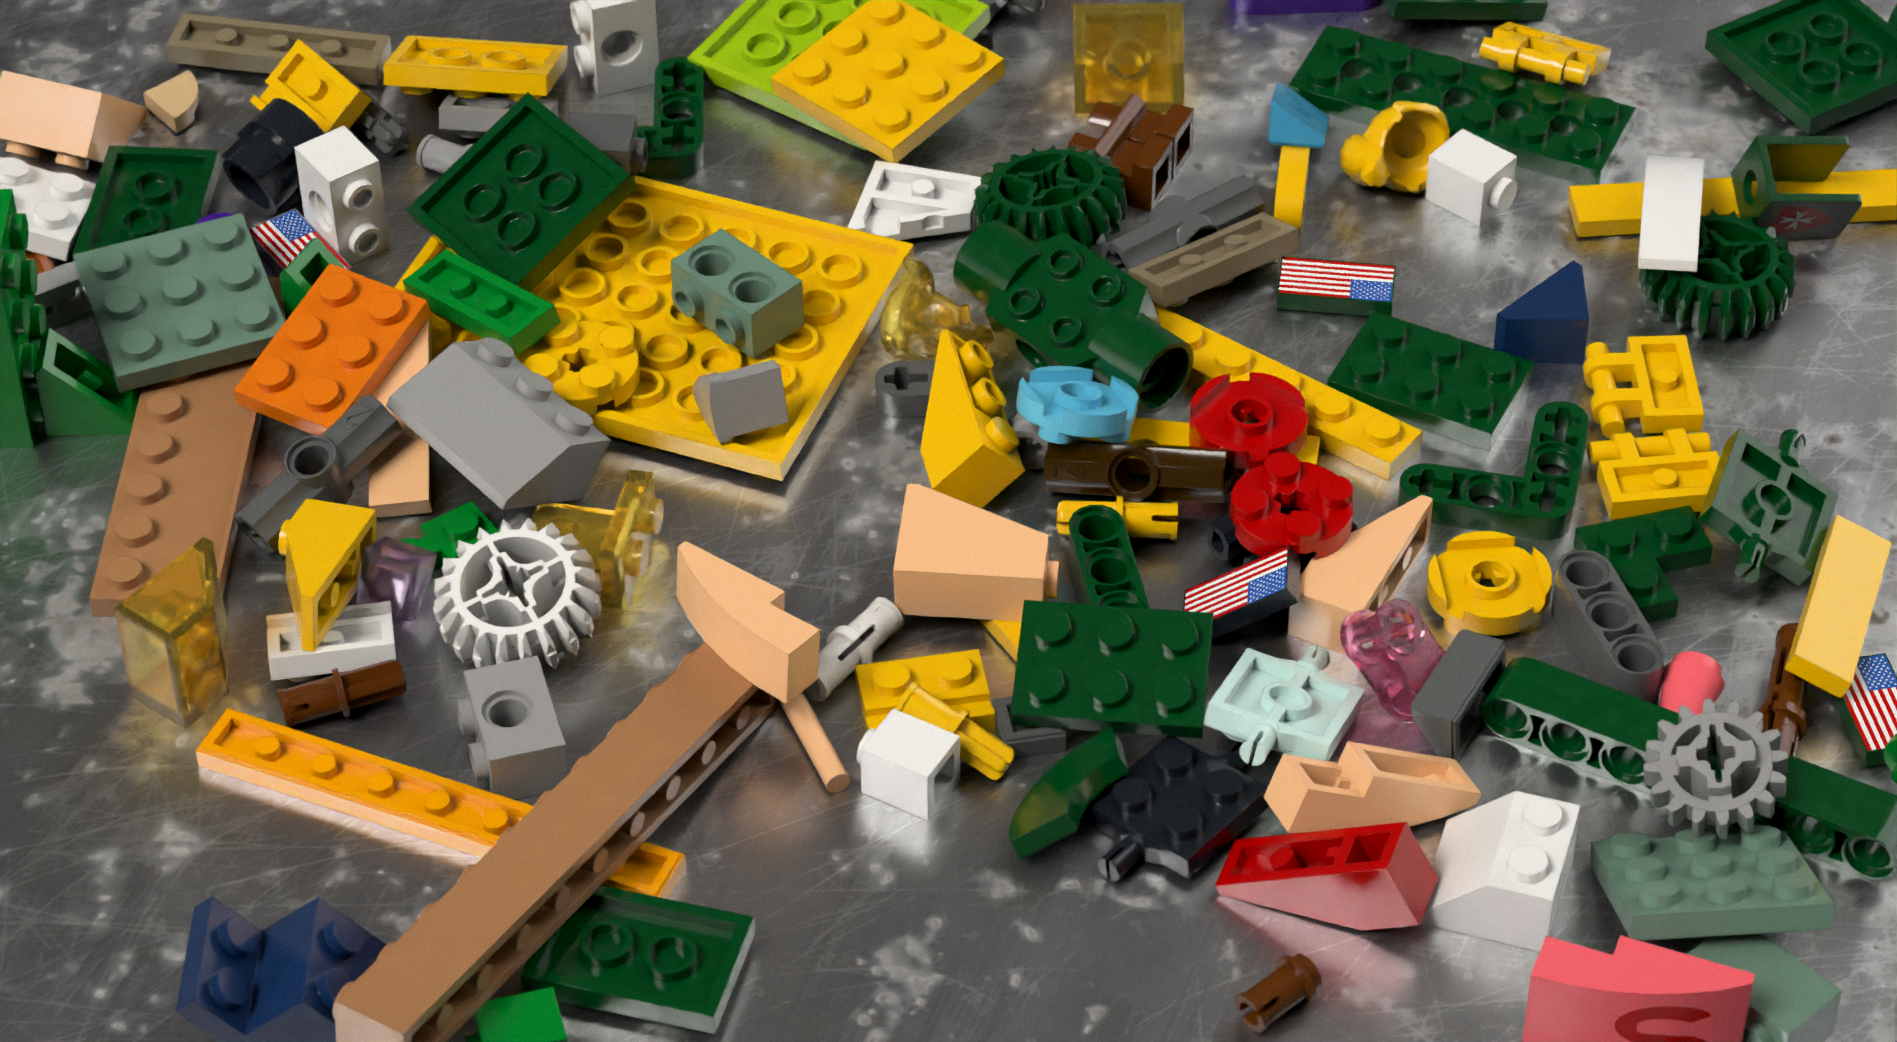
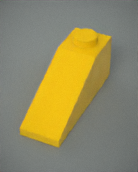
(324, 562)

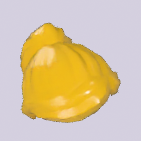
(1396, 147)

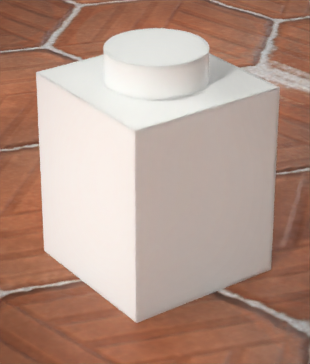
(1471, 177)
(909, 764)

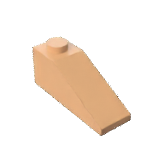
(1360, 573)

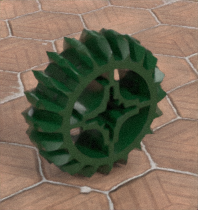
(1054, 195)
(1739, 280)

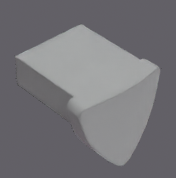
(741, 400)

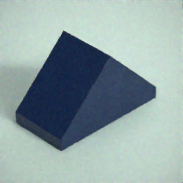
(1548, 320)

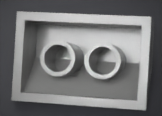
(501, 425)

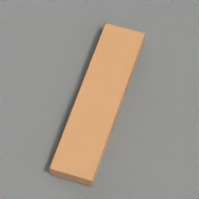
(403, 471)

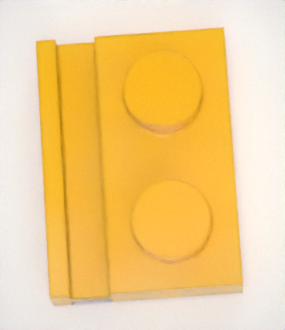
(314, 88)
(951, 677)

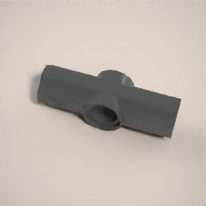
(1180, 222)
(319, 469)

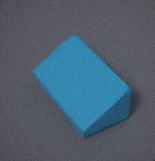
(1296, 120)

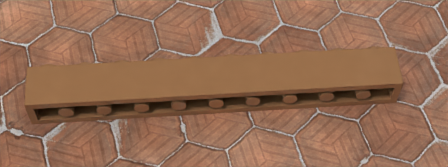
(553, 857)

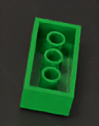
(20, 330)

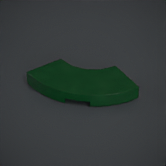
(1063, 793)

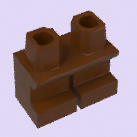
(1142, 144)

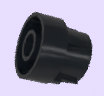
(264, 156)

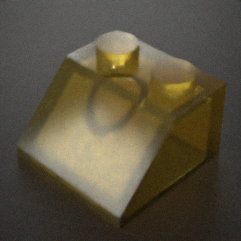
(1127, 52)
(177, 638)

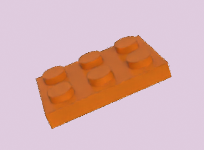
(332, 350)

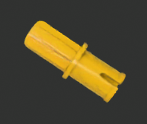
(1136, 516)
(977, 745)

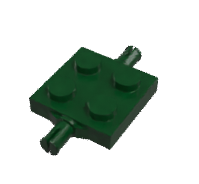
(1769, 506)

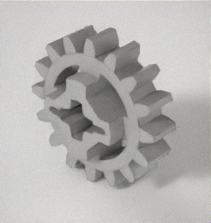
(1747, 763)

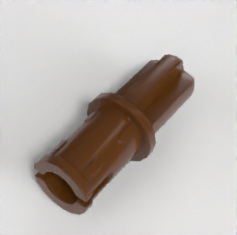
(342, 692)

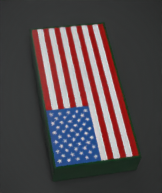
(1335, 286)
(1870, 708)

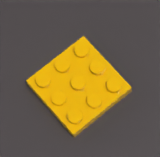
(888, 77)

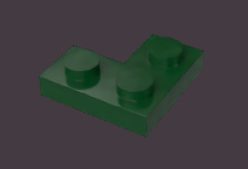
(1645, 549)

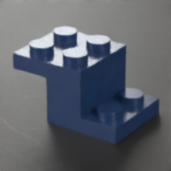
(271, 980)

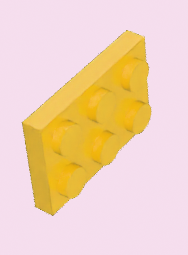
(475, 67)

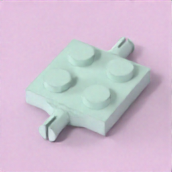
(1284, 706)

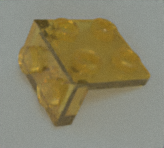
(614, 538)

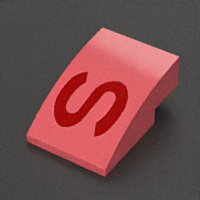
(1633, 996)

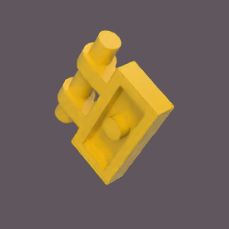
(1544, 53)
(1662, 383)
(1653, 471)

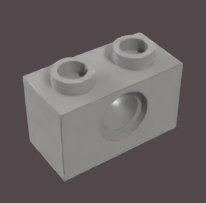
(513, 727)

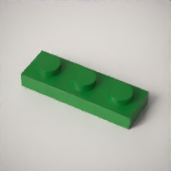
(482, 301)

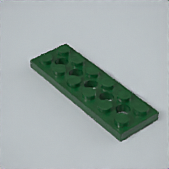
(1489, 95)

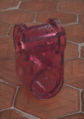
(1400, 653)

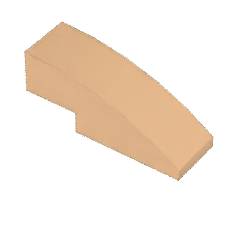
(747, 623)
(1367, 789)

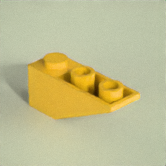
(966, 432)

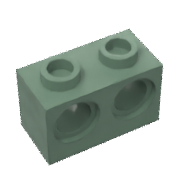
(737, 293)

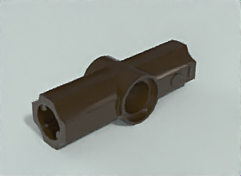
(1175, 470)

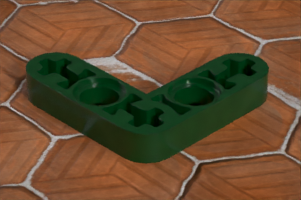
(661, 157)
(1519, 496)

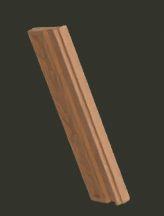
(178, 479)

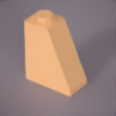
(967, 561)

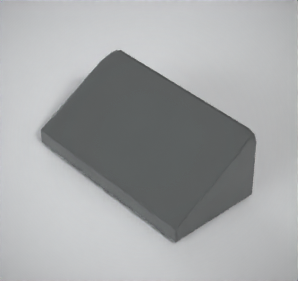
(1455, 690)

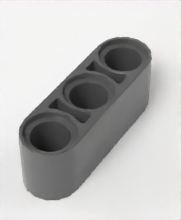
(1606, 626)

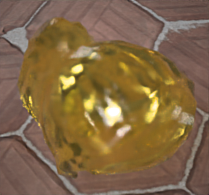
(918, 315)

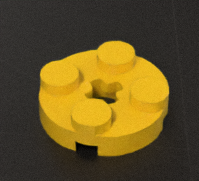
(604, 352)
(1509, 608)

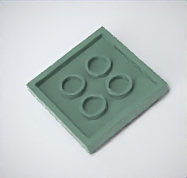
(179, 301)
(1710, 884)

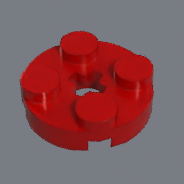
(1223, 405)
(1292, 483)

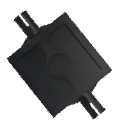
(1176, 808)

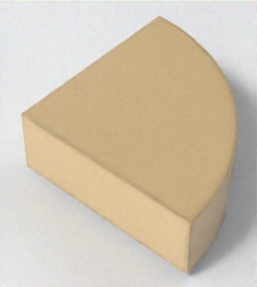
(174, 100)

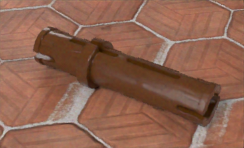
(1785, 695)

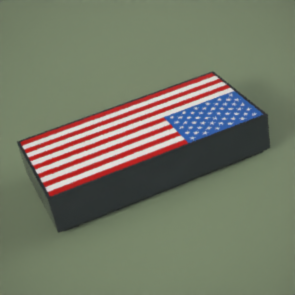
(1248, 591)

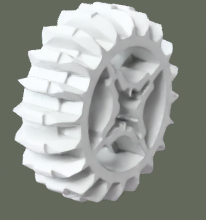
(537, 566)

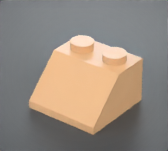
(63, 120)

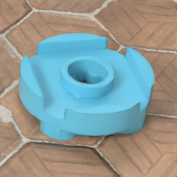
(1071, 404)

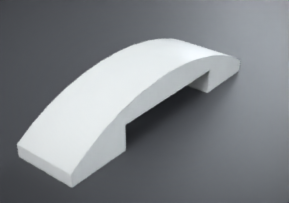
(1671, 213)

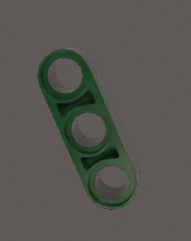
(1103, 559)

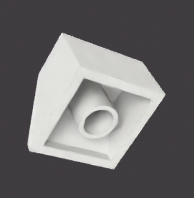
(1504, 869)

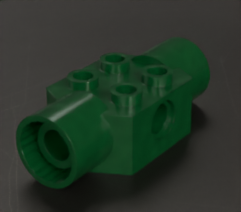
(1071, 309)

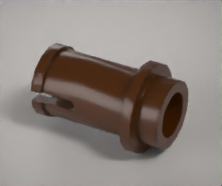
(1291, 983)

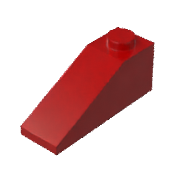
(1338, 876)

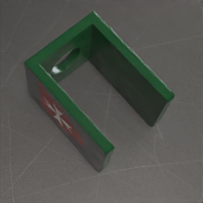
(1793, 161)

